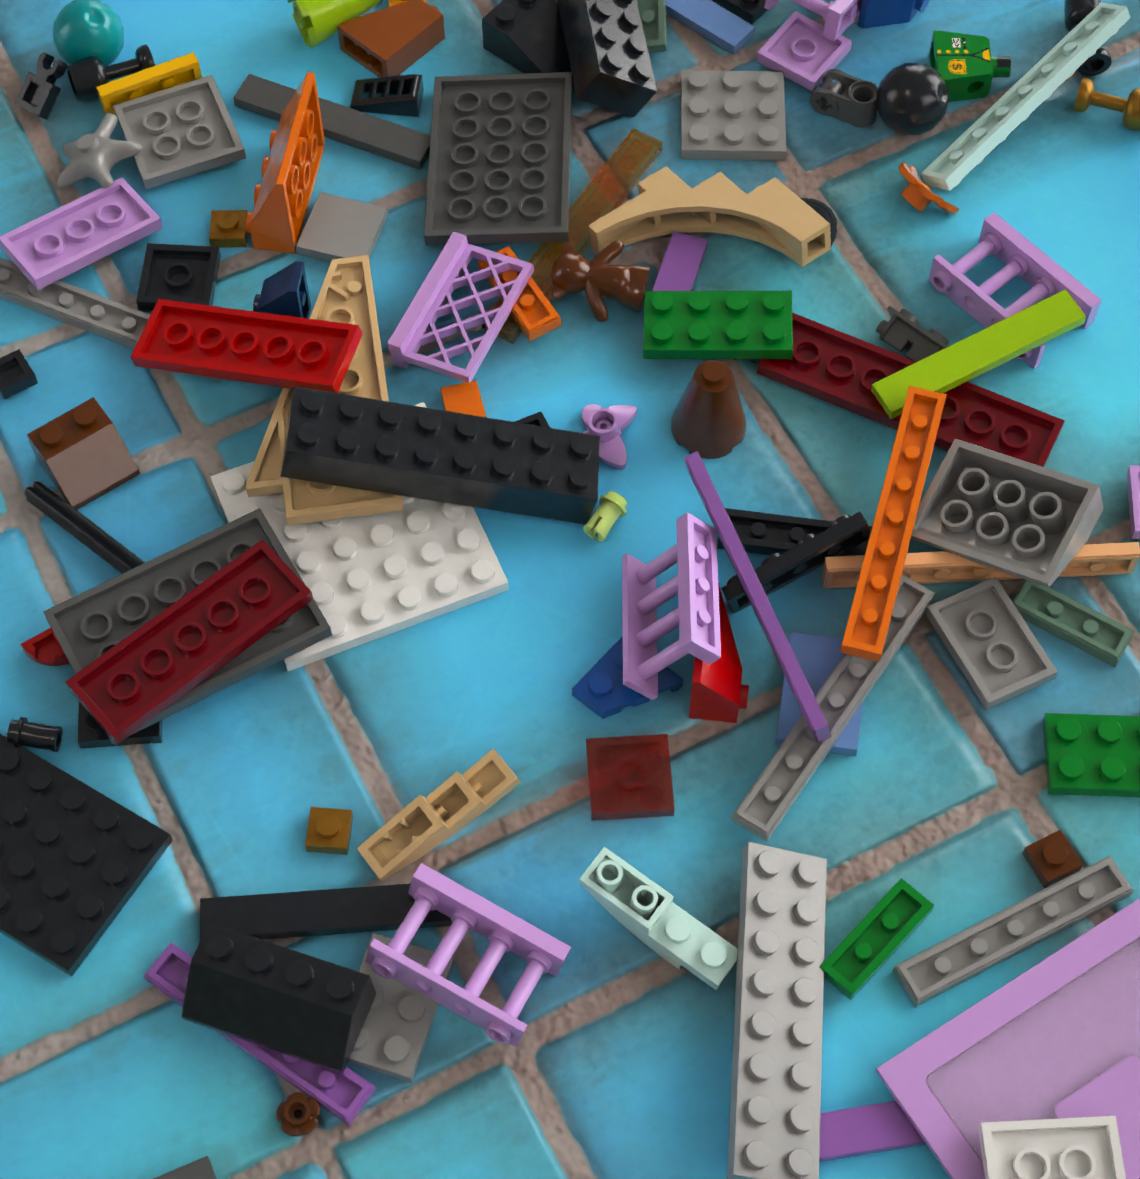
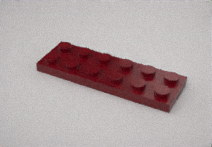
(189, 641)

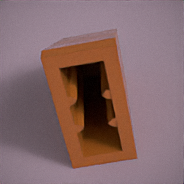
(392, 37)

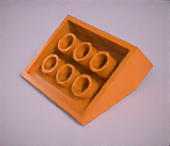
(288, 173)

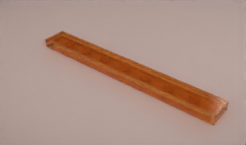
(599, 198)

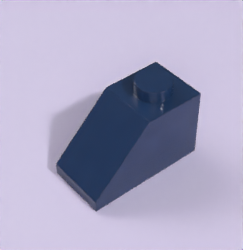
(285, 293)

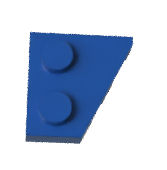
(603, 685)

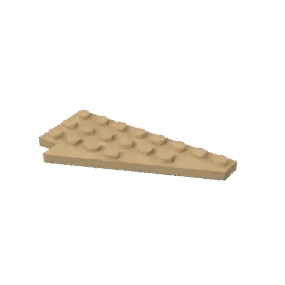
(347, 299)

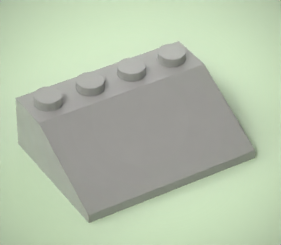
(1007, 513)

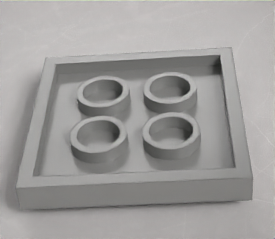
(733, 115)
(180, 131)

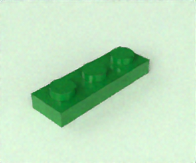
(876, 938)

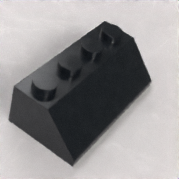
(277, 997)

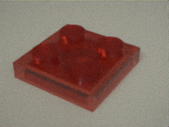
(629, 777)

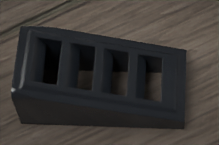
(407, 92)

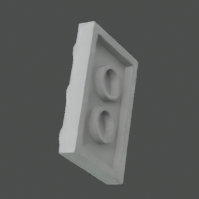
(991, 643)
(397, 1020)

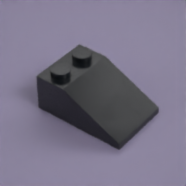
(527, 36)

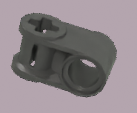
(848, 98)

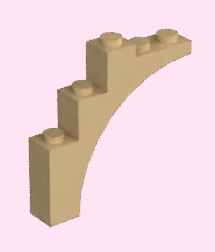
(716, 205)

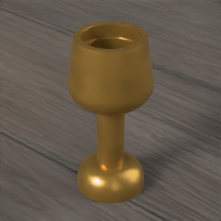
(1129, 107)

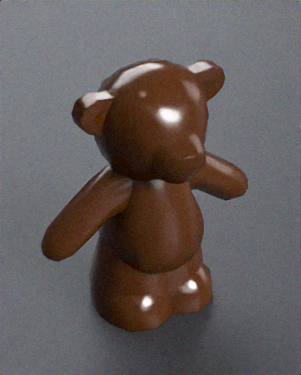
(615, 282)

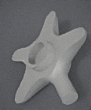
(96, 154)

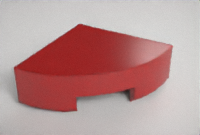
(45, 649)

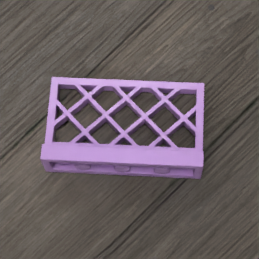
(431, 303)

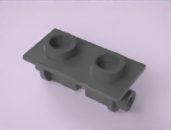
(904, 328)

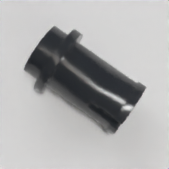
(34, 735)

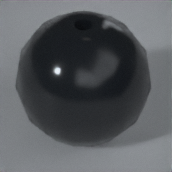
(912, 99)

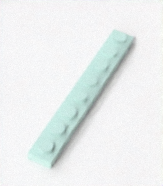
(1025, 96)

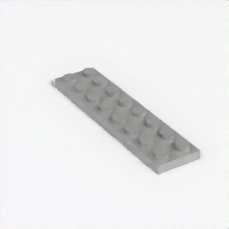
(778, 1016)

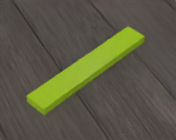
(981, 351)

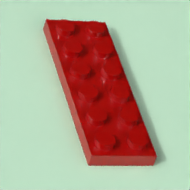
(247, 346)

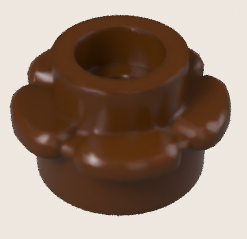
(298, 1126)

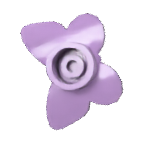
(609, 425)

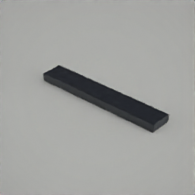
(315, 912)

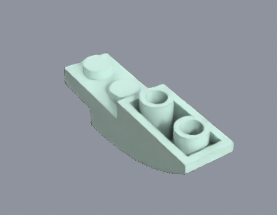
(658, 921)

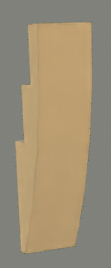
(438, 816)

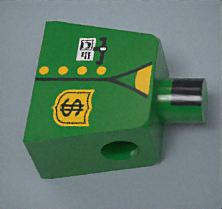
(966, 64)

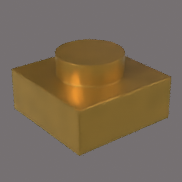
(228, 228)
(329, 830)

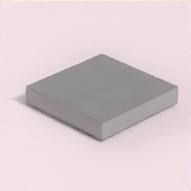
(341, 228)

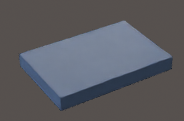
(817, 659)

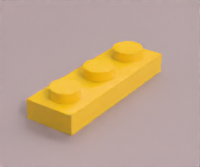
(149, 81)

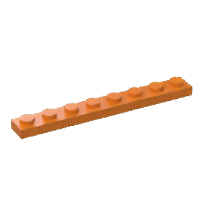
(893, 525)

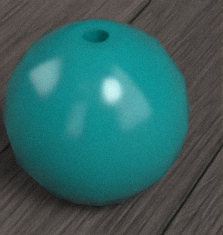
(88, 30)

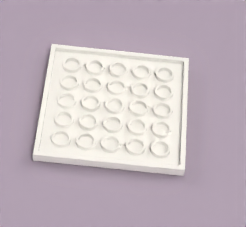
(376, 568)

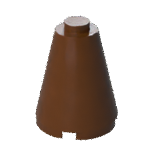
(709, 412)

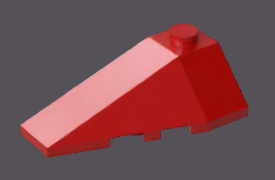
(718, 686)

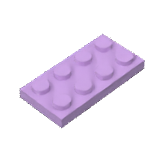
(80, 233)

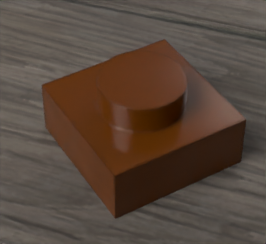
(1052, 858)

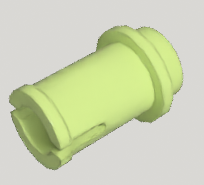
(610, 509)

